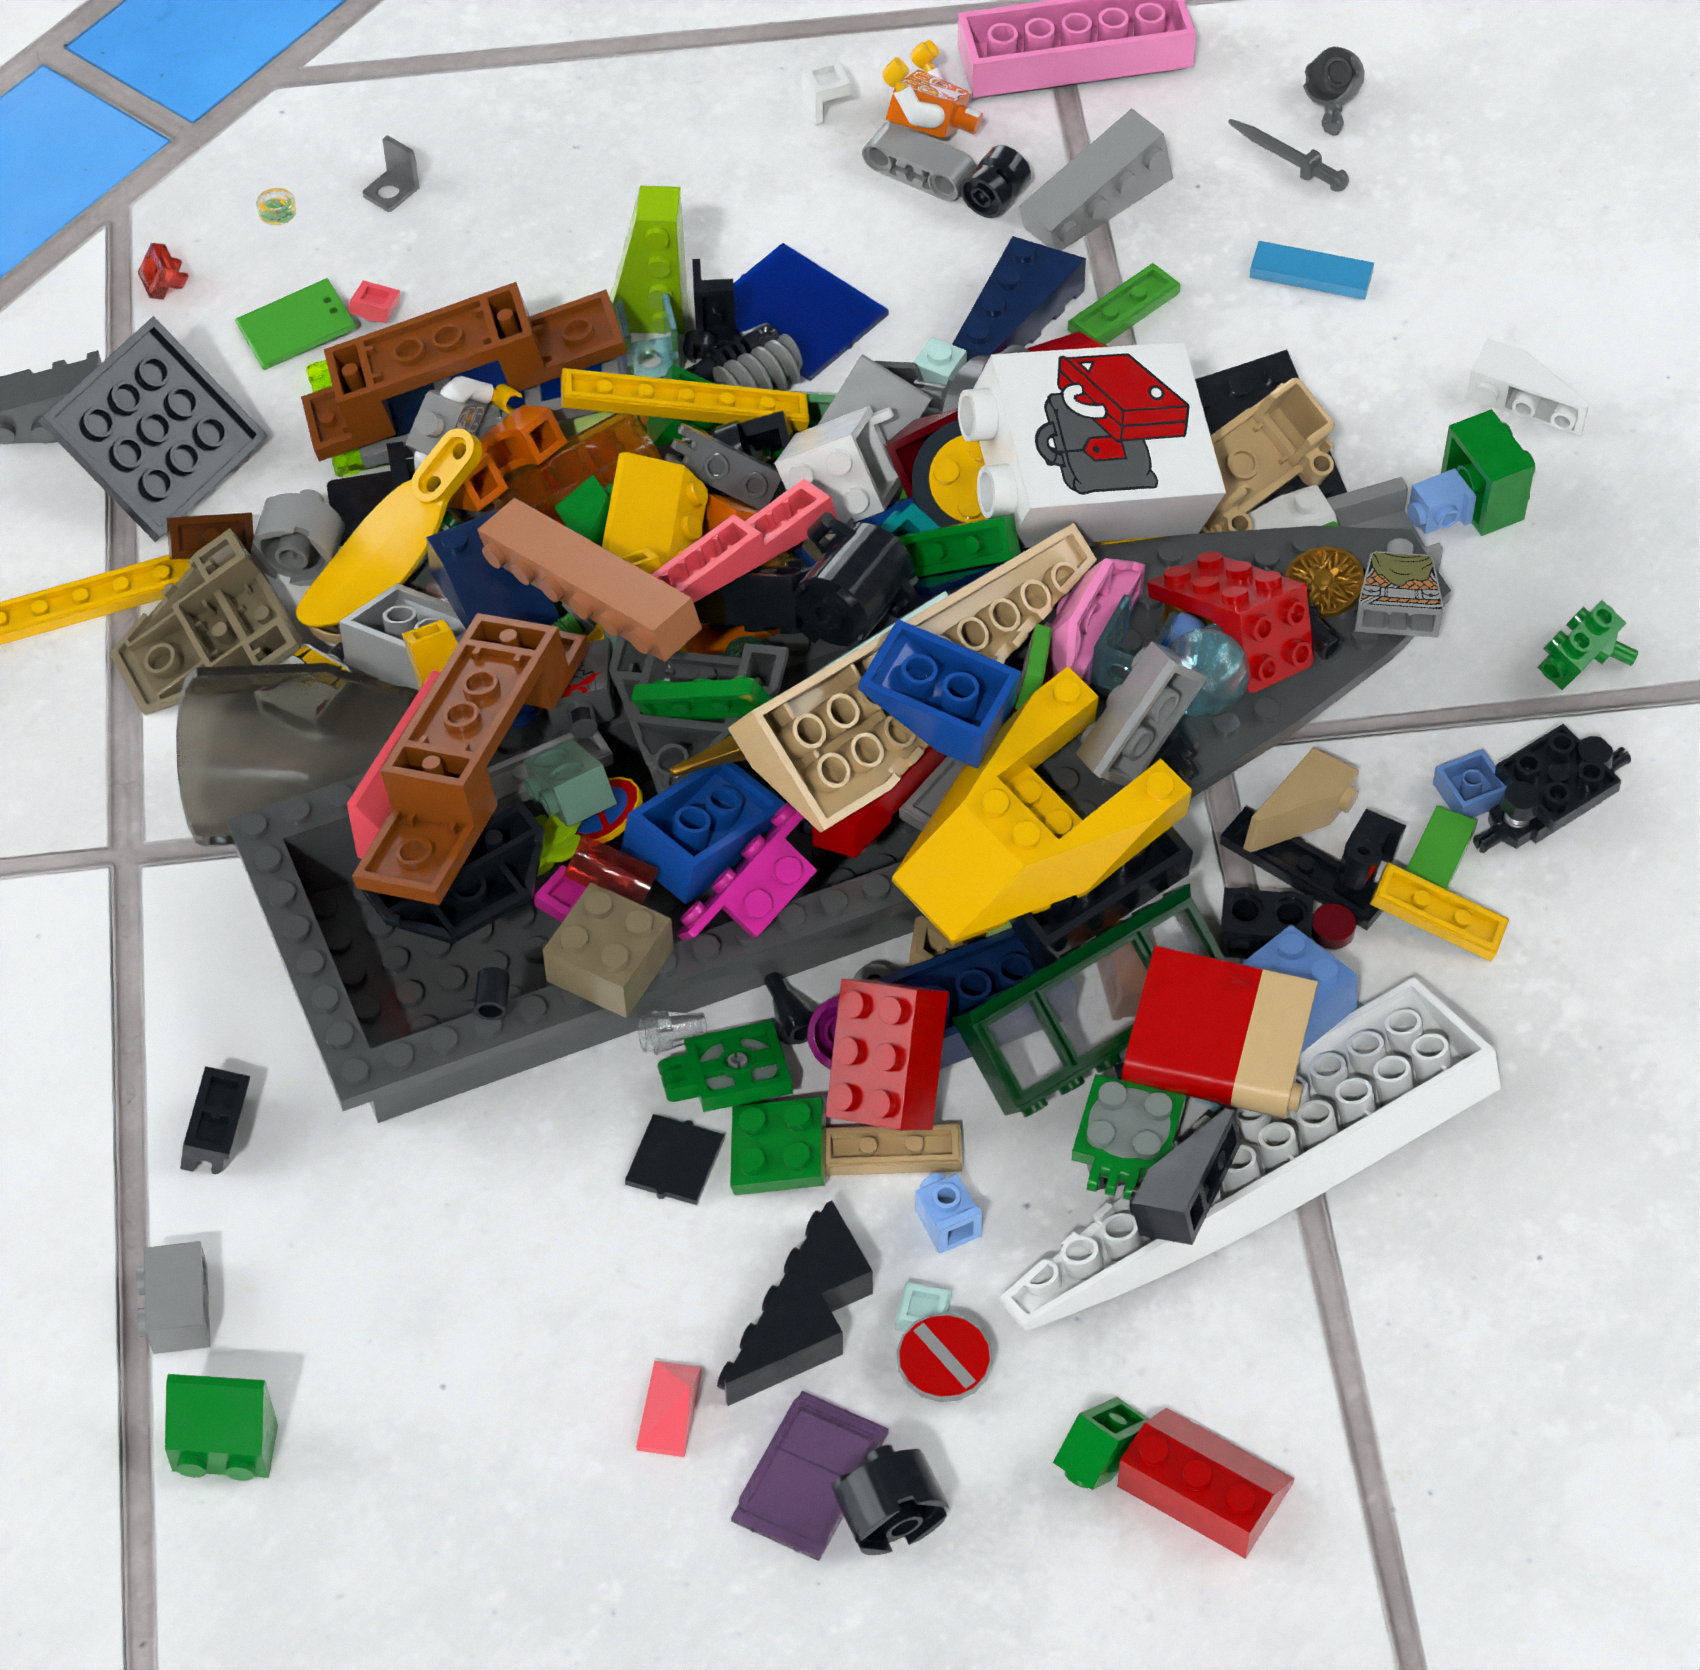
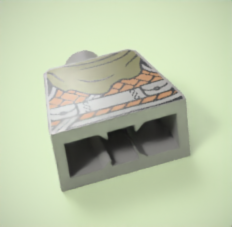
(1400, 593)

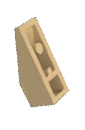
(1304, 801)

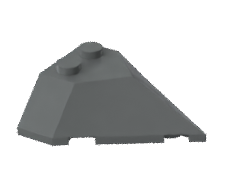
(673, 740)

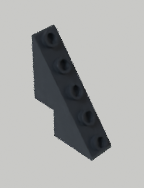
(797, 1316)

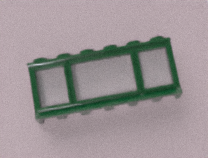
(1078, 1007)

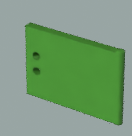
(295, 323)

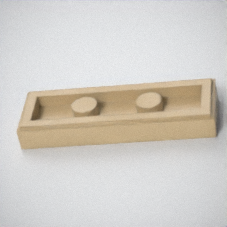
(890, 1151)

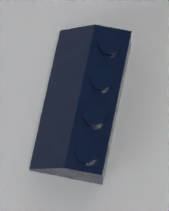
(970, 978)

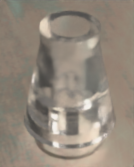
(665, 1029)

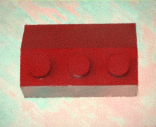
(1202, 1481)

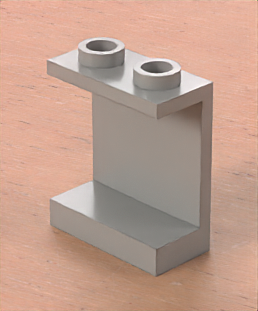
(1379, 507)

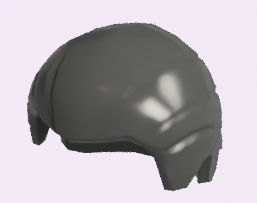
(1332, 82)

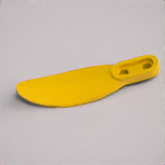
(392, 536)

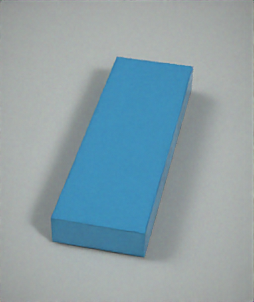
(1311, 270)

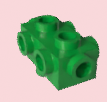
(1591, 638)

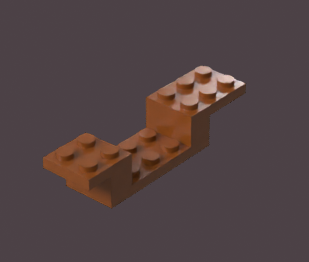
(449, 343)
(441, 761)

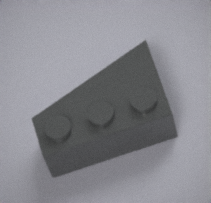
(30, 395)

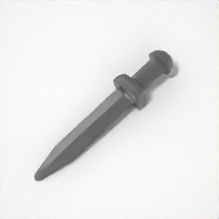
(1309, 164)

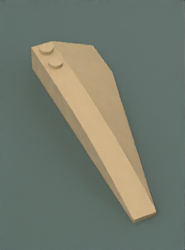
(836, 747)

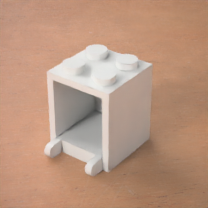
(845, 462)

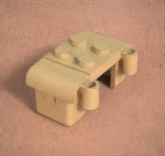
(1269, 449)

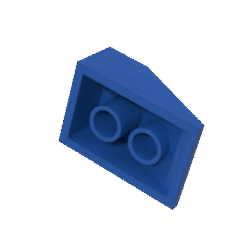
(941, 691)
(699, 827)

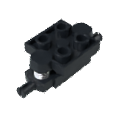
(1551, 786)

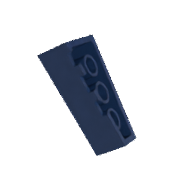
(1021, 297)

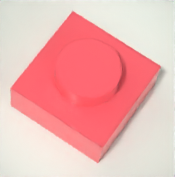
(374, 302)

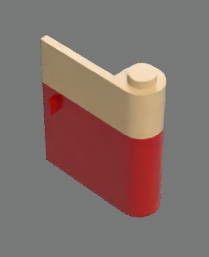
(1220, 1032)

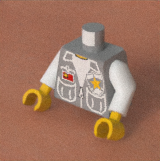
(454, 406)

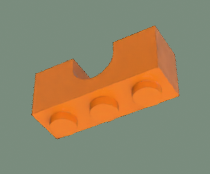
(520, 439)

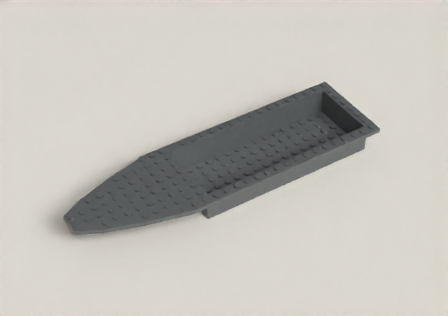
(400, 1006)

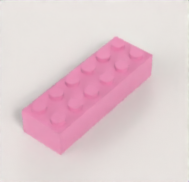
(1072, 42)

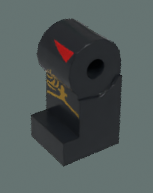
(1370, 842)

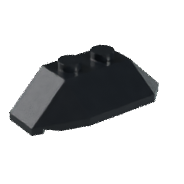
(490, 884)

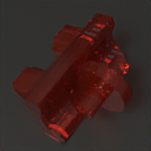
(610, 870)

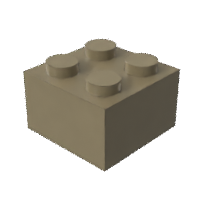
(608, 950)

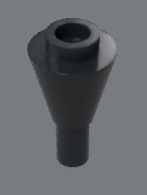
(789, 1011)

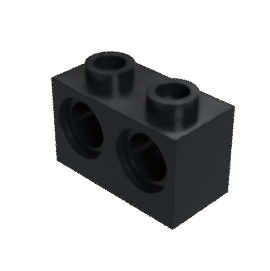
(1265, 915)

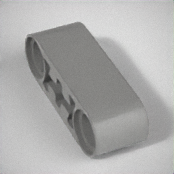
(918, 160)

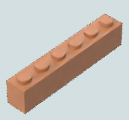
(589, 580)

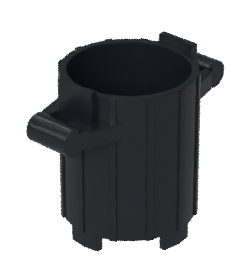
(854, 582)

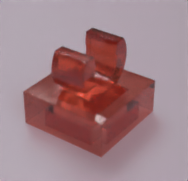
(161, 271)

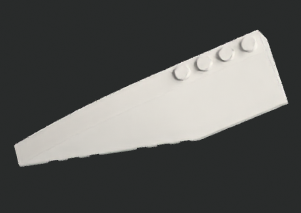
(1365, 1094)

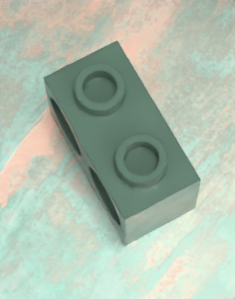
(568, 783)

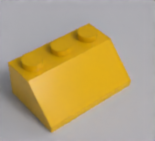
(654, 507)

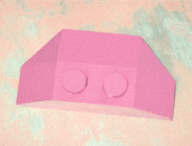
(1086, 613)

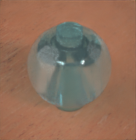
(1222, 661)

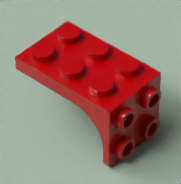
(1250, 604)

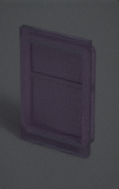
(791, 1486)

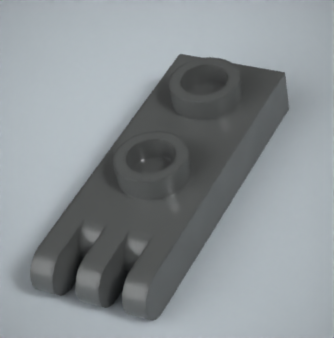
(726, 467)

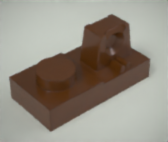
(192, 533)

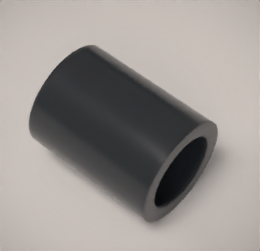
(491, 993)

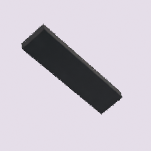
(1303, 869)

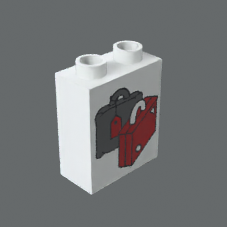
(1093, 442)

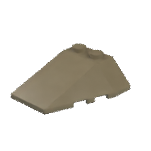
(210, 618)

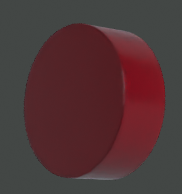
(1333, 926)

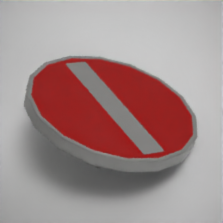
(944, 1357)

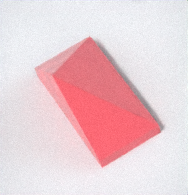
(669, 1408)

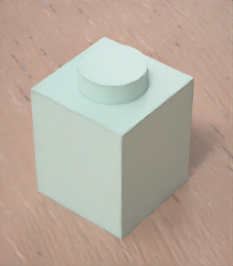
(940, 361)

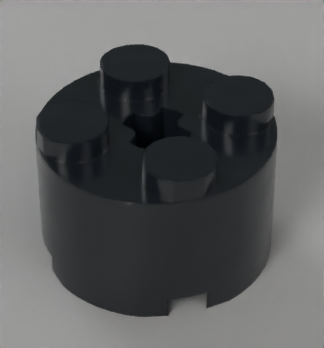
(890, 1499)

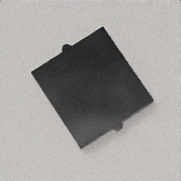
(674, 1159)

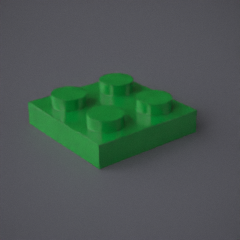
(778, 1146)

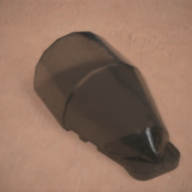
(273, 735)

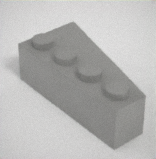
(1099, 182)

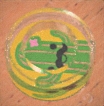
(276, 206)

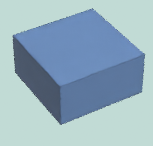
(1469, 784)

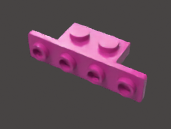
(759, 884)

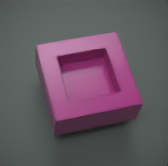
(558, 895)

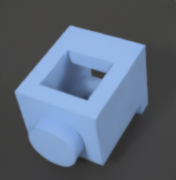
(1441, 502)
(947, 1211)

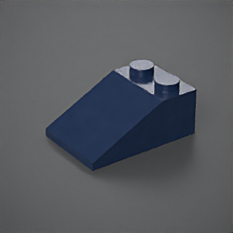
(476, 585)

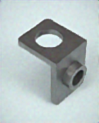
(400, 173)

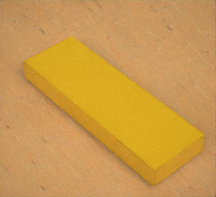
(1439, 911)

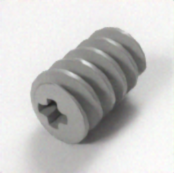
(763, 366)

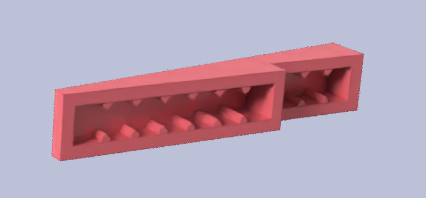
(744, 545)

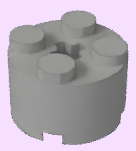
(296, 536)

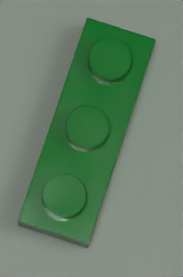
(962, 545)
(700, 698)

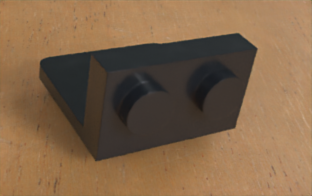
(358, 495)

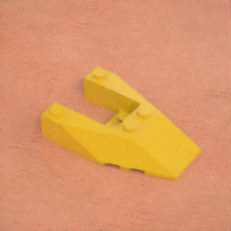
(1011, 843)

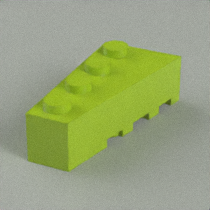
(653, 262)

